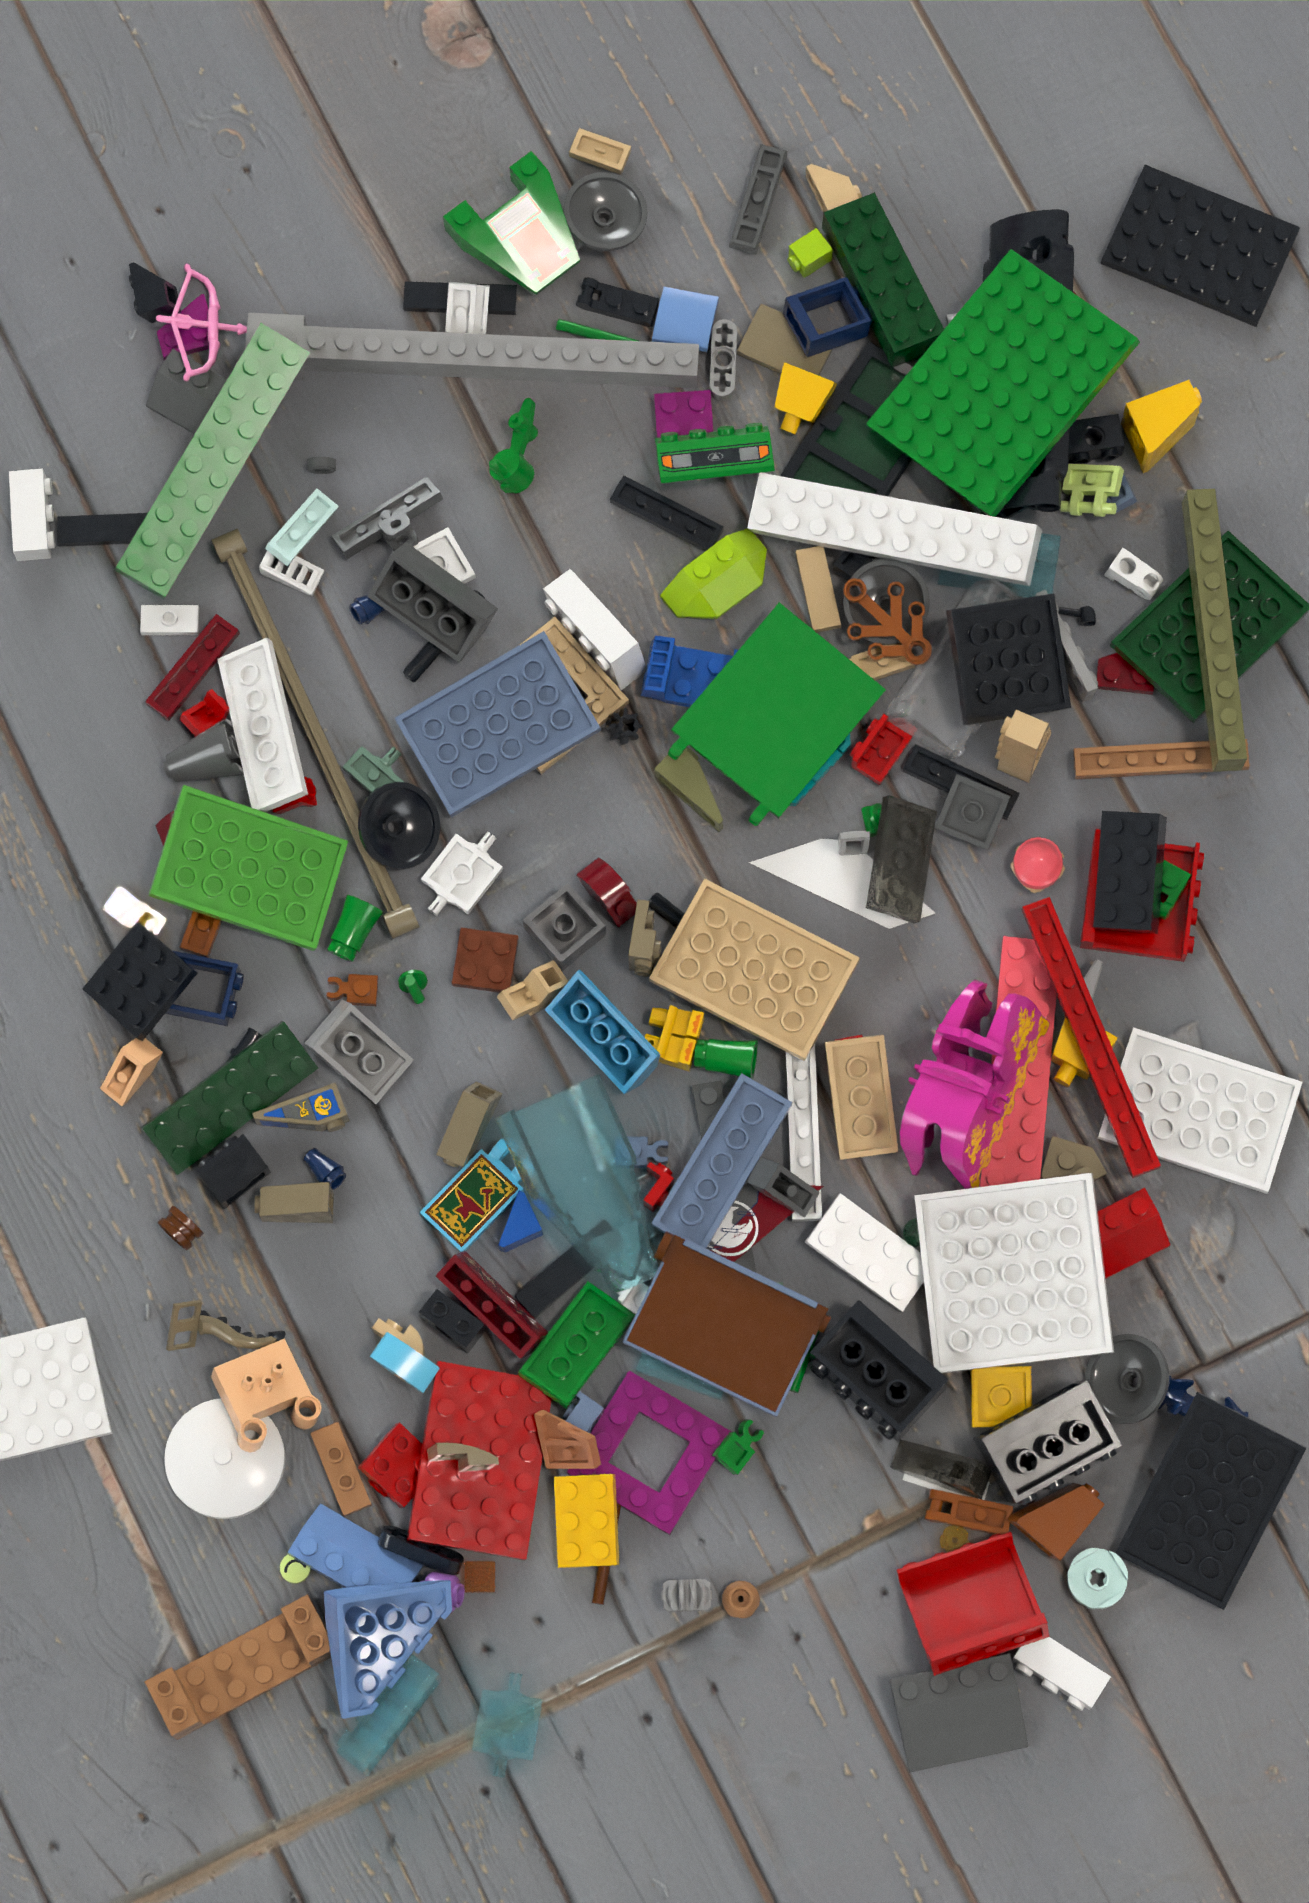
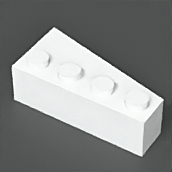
(595, 629)

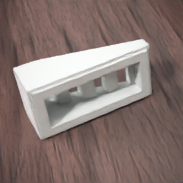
(286, 579)

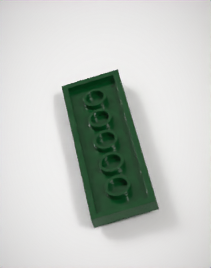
(229, 1097)

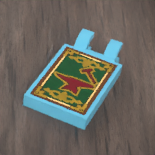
(474, 1198)

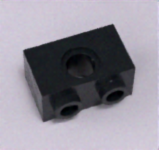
(1103, 428)
(452, 1320)

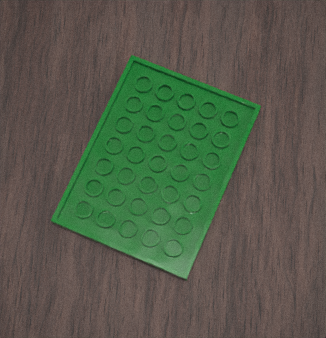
(1002, 383)

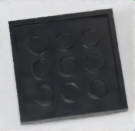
(1008, 658)

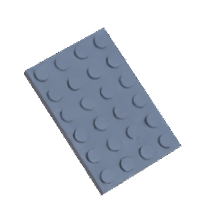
(497, 724)

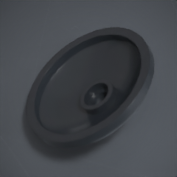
(414, 823)

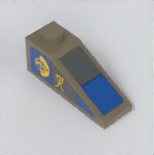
(311, 1111)

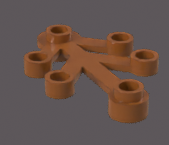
(889, 625)

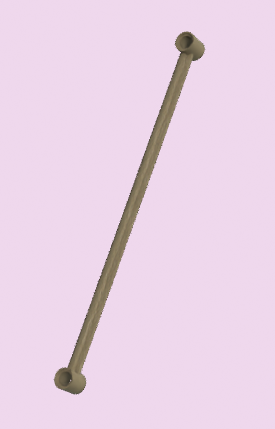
(231, 548)

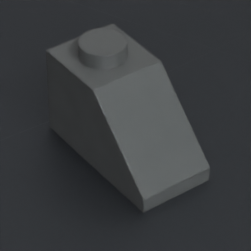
(782, 1186)

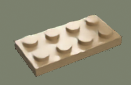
(861, 1097)

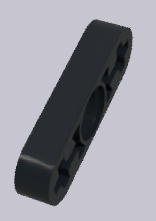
(431, 1555)

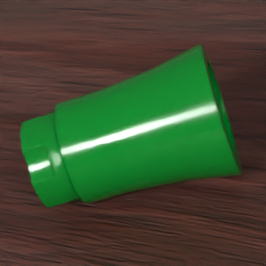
(353, 927)
(727, 1056)

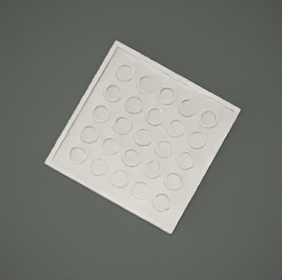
(1014, 1273)

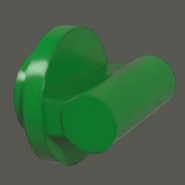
(871, 818)
(413, 982)

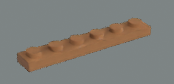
(1144, 760)

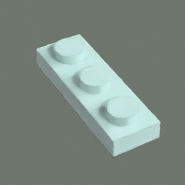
(301, 527)

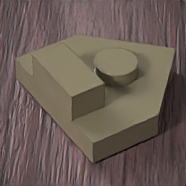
(1071, 1158)

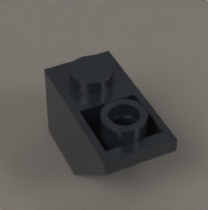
(152, 293)

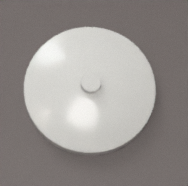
(213, 1471)

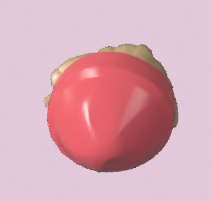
(1038, 864)

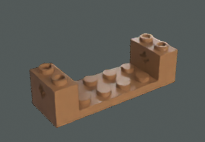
(241, 1669)

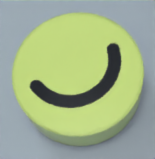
(294, 1570)

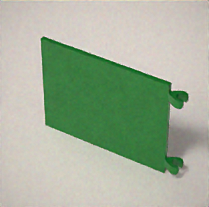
(777, 711)

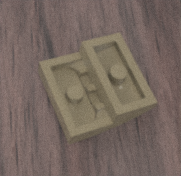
(468, 1457)

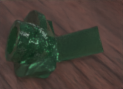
(911, 1233)

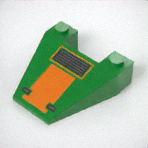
(524, 236)

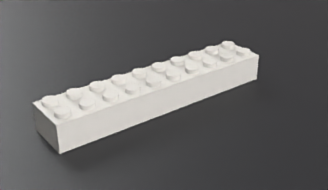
(895, 529)

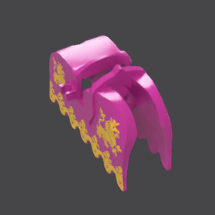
(966, 1093)

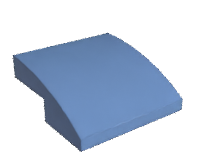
(685, 318)

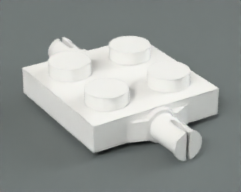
(462, 873)

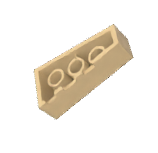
(1021, 745)

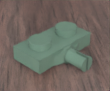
(372, 770)

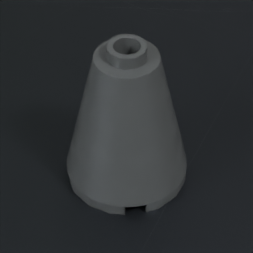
(206, 755)

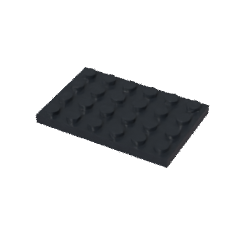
(1200, 245)
(1210, 1500)

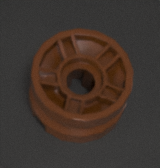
(180, 1228)

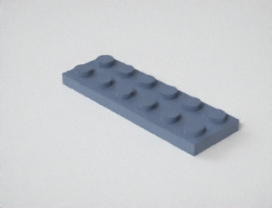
(722, 1162)

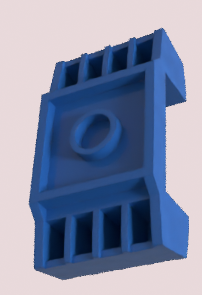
(679, 673)

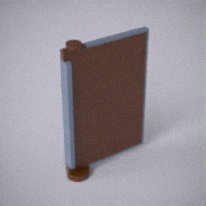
(725, 1324)

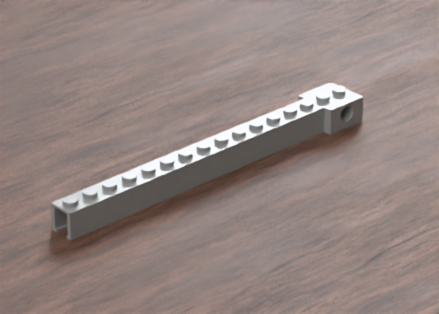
(486, 355)

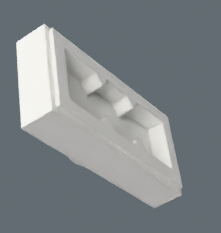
(169, 620)

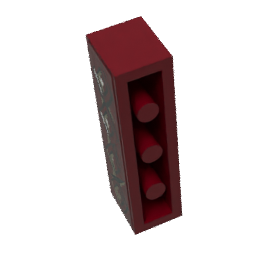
(492, 1304)

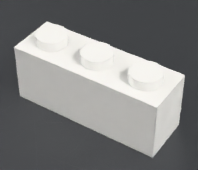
(31, 514)
(1062, 1672)

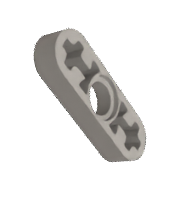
(715, 368)

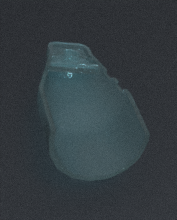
(584, 1179)

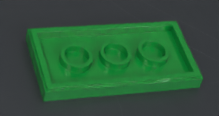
(576, 1344)

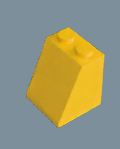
(1160, 421)

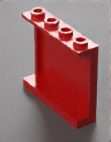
(1173, 933)
(972, 1603)

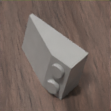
(359, 1051)

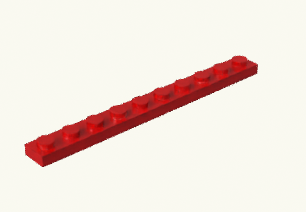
(1091, 1037)

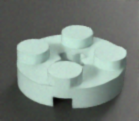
(1100, 1561)

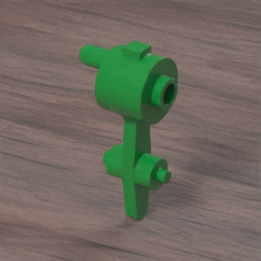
(509, 465)

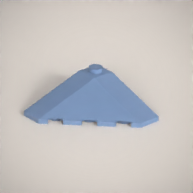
(376, 1632)

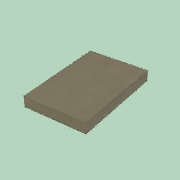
(772, 343)

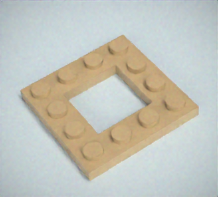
(601, 692)

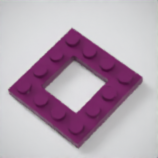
(703, 1434)

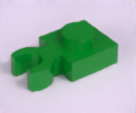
(736, 1449)

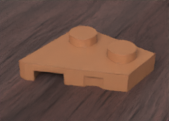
(565, 1444)

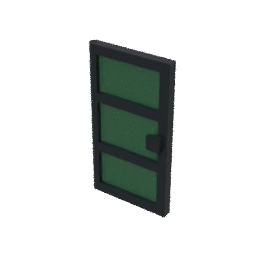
(840, 444)

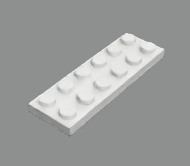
(262, 726)

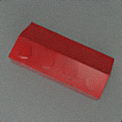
(1130, 1232)

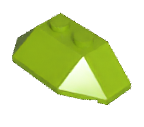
(718, 577)

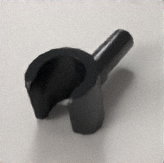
(1086, 614)

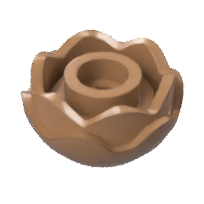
(747, 1606)

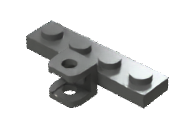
(389, 520)

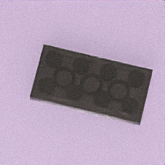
(901, 859)

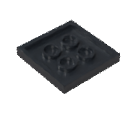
(140, 981)

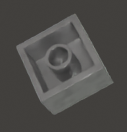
(564, 927)

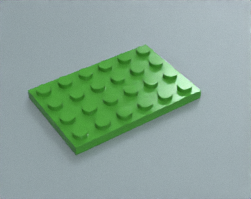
(248, 868)

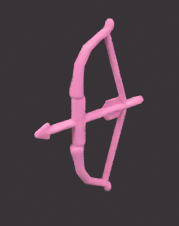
(186, 322)

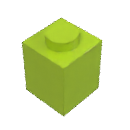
(809, 253)

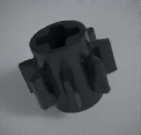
(616, 725)

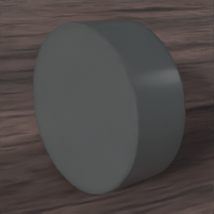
(321, 465)

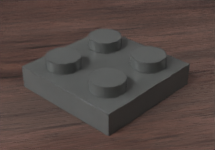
(972, 811)

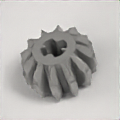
(686, 1595)

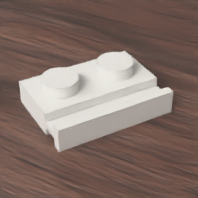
(467, 308)

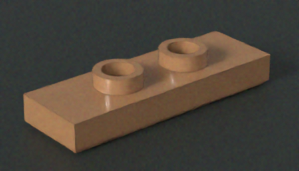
(341, 1469)

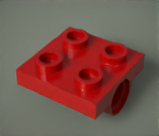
(394, 1465)

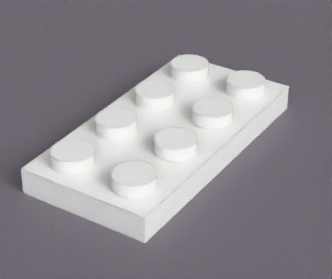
(868, 1252)

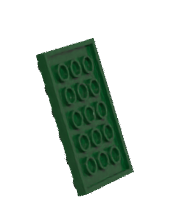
(1164, 636)

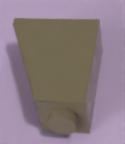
(468, 1124)
(296, 1203)

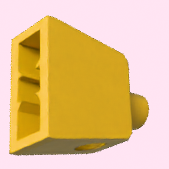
(801, 396)
(1069, 1057)

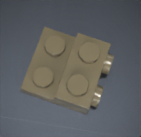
(644, 946)

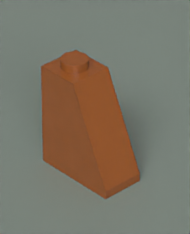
(1058, 1518)

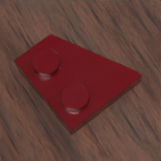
(1118, 675)

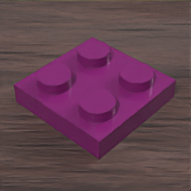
(683, 412)

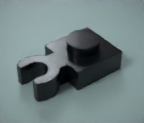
(849, 563)

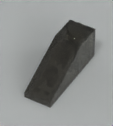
(942, 1468)

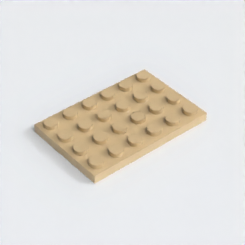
(754, 969)

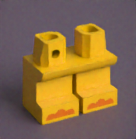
(678, 1035)

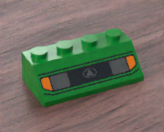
(714, 453)

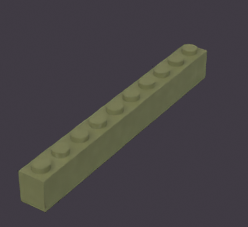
(1214, 630)

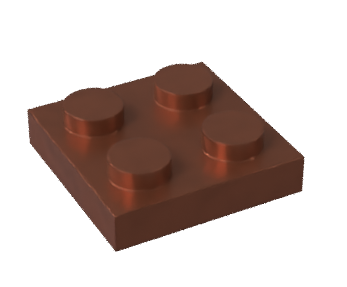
(484, 960)

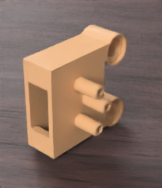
(261, 1386)

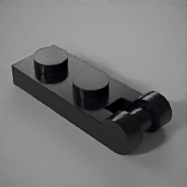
(618, 302)

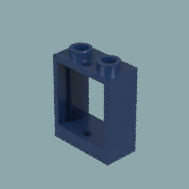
(804, 330)
(229, 1005)

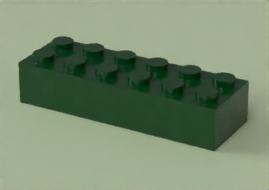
(884, 278)

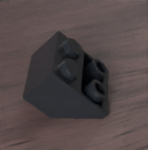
(232, 1170)

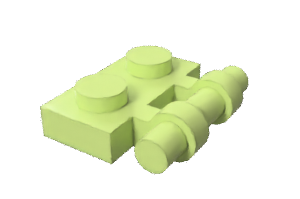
(1094, 481)

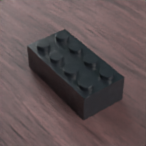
(1130, 872)

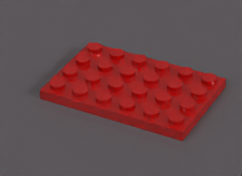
(482, 1508)

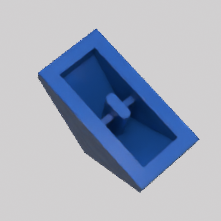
(521, 1225)

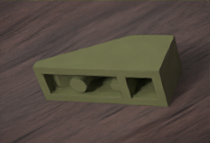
(689, 783)

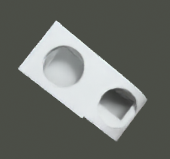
(1134, 574)

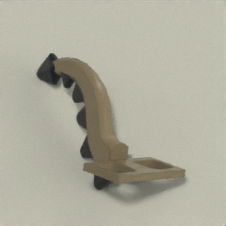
(205, 1324)

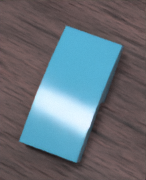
(404, 1362)

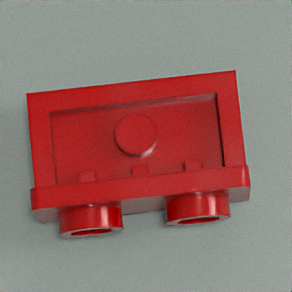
(879, 750)

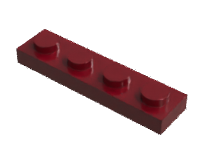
(192, 667)

